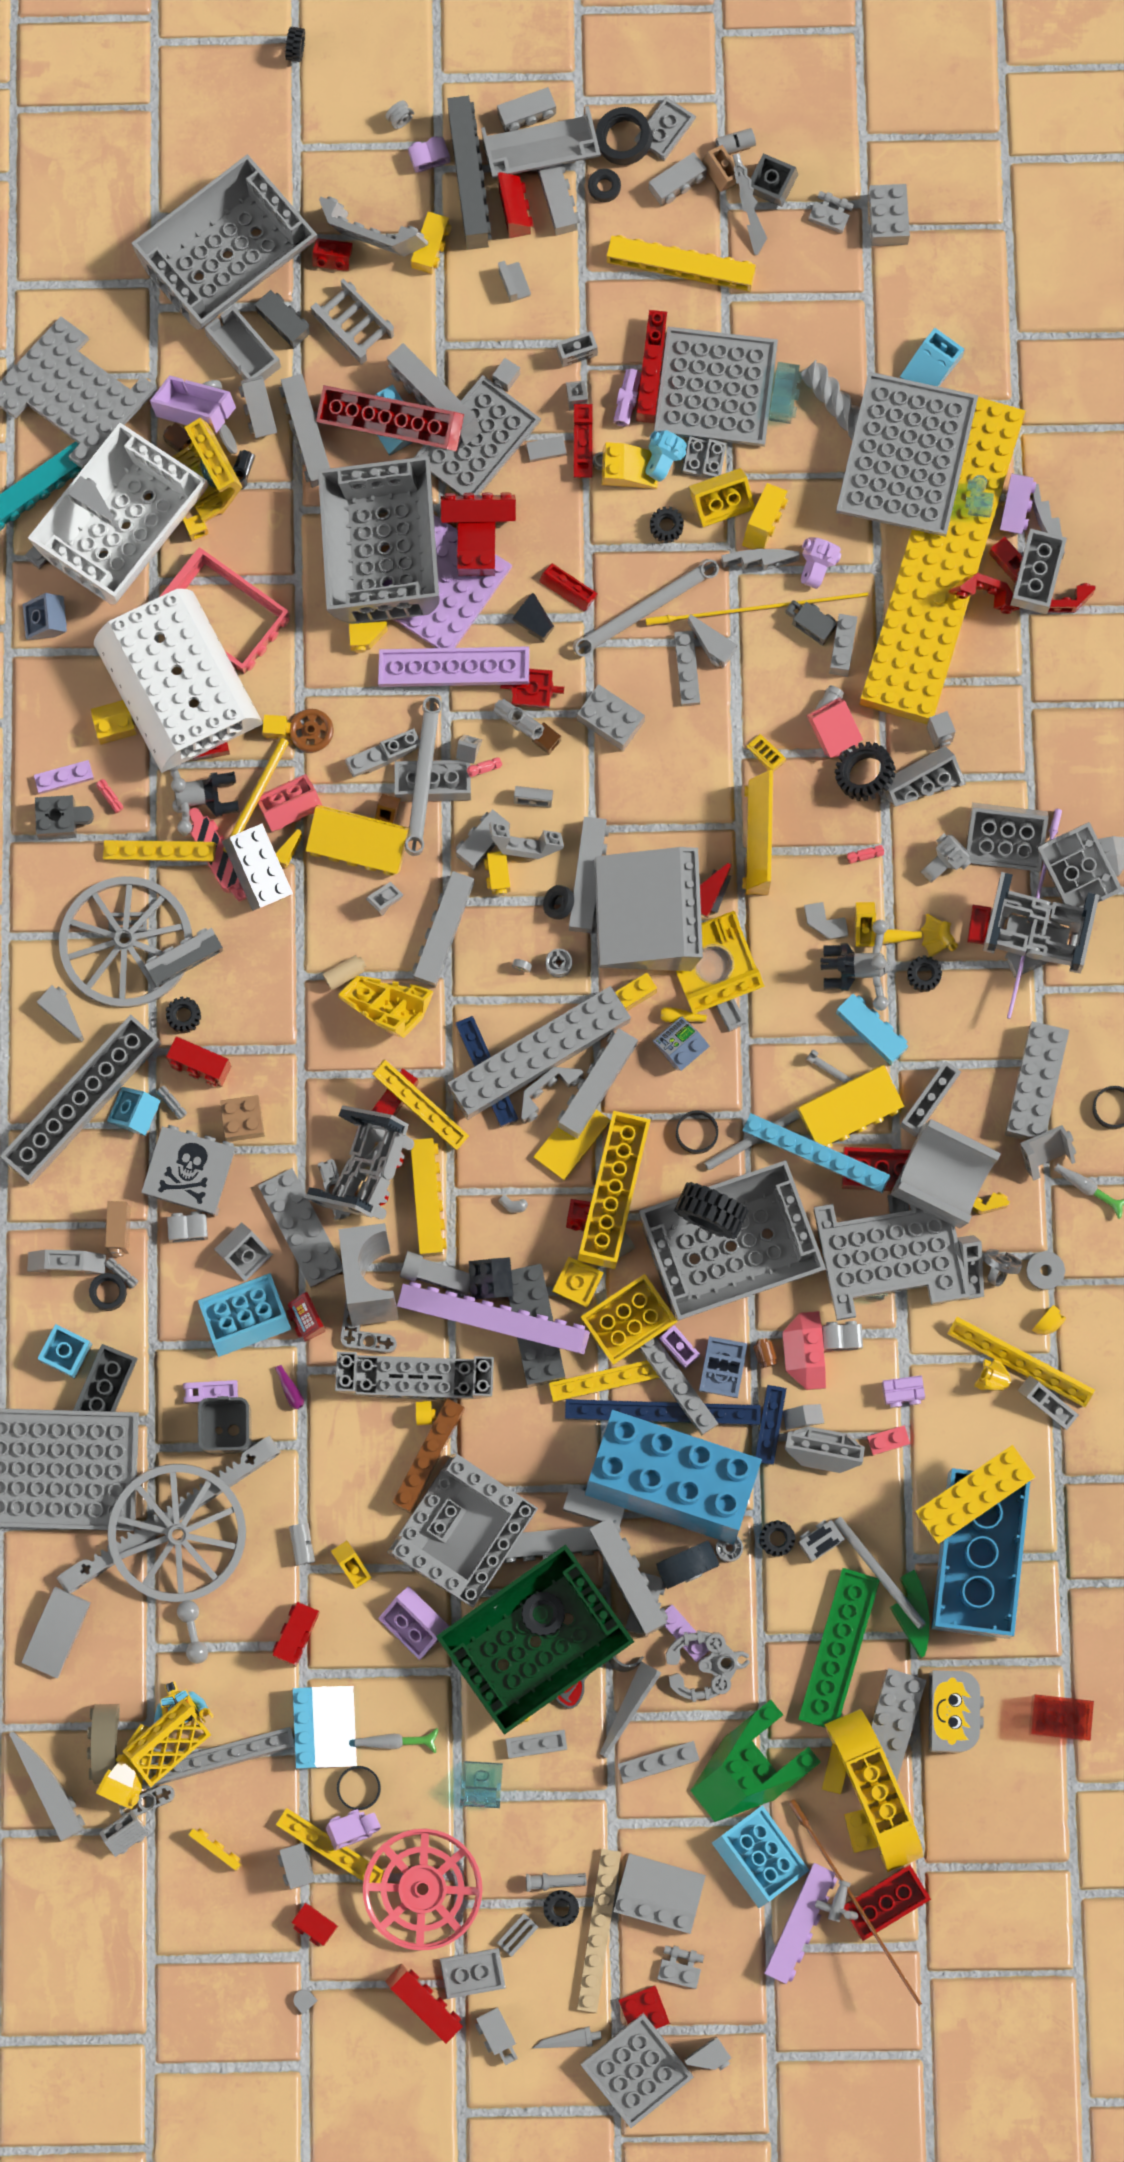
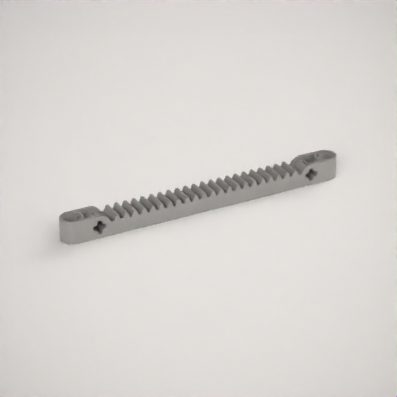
(74, 1578)

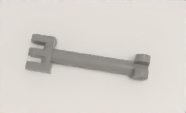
(812, 1058)

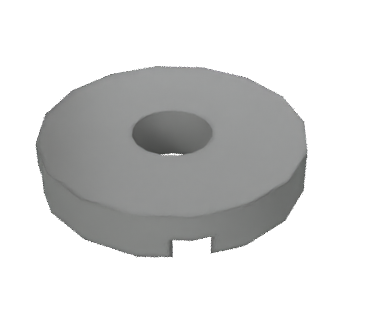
(1045, 1259)

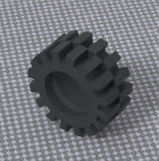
(295, 44)
(669, 514)
(916, 981)
(189, 1024)
(777, 1550)
(573, 1908)

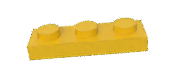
(216, 1848)

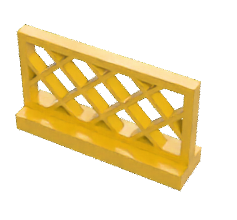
(159, 1733)

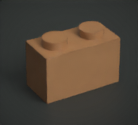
(720, 168)

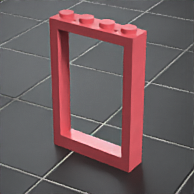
(194, 566)

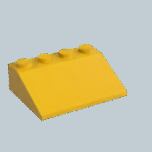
(628, 1319)

